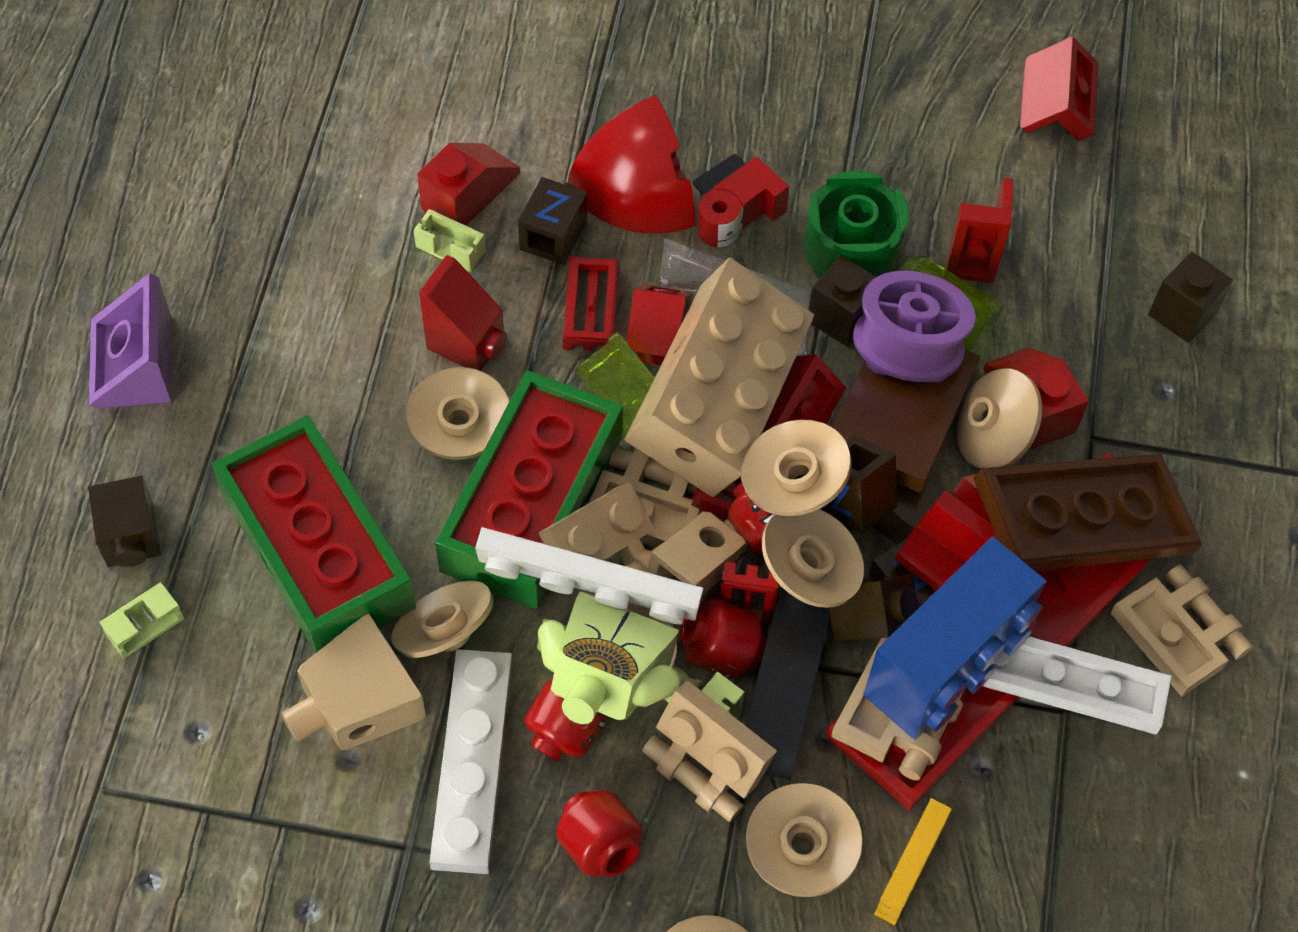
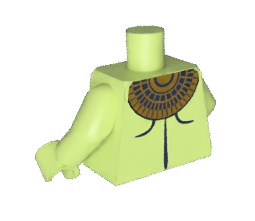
(609, 660)

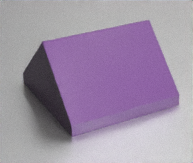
(132, 349)

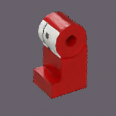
(739, 201)

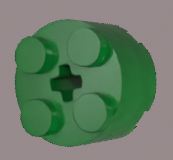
(858, 220)

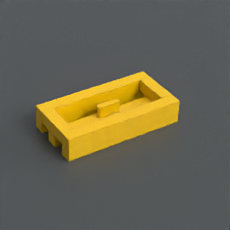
(912, 862)

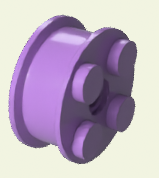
(913, 326)

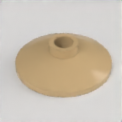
(451, 396)
(998, 419)
(792, 451)
(813, 558)
(442, 619)
(807, 814)

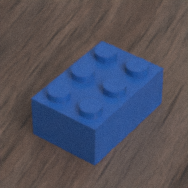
(955, 639)

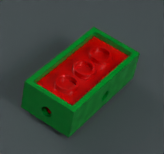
(530, 476)
(313, 533)

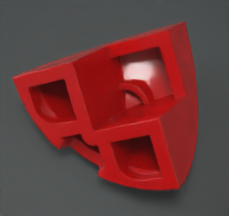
(635, 173)

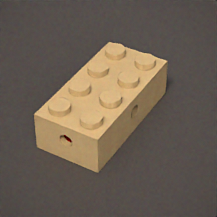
(720, 378)

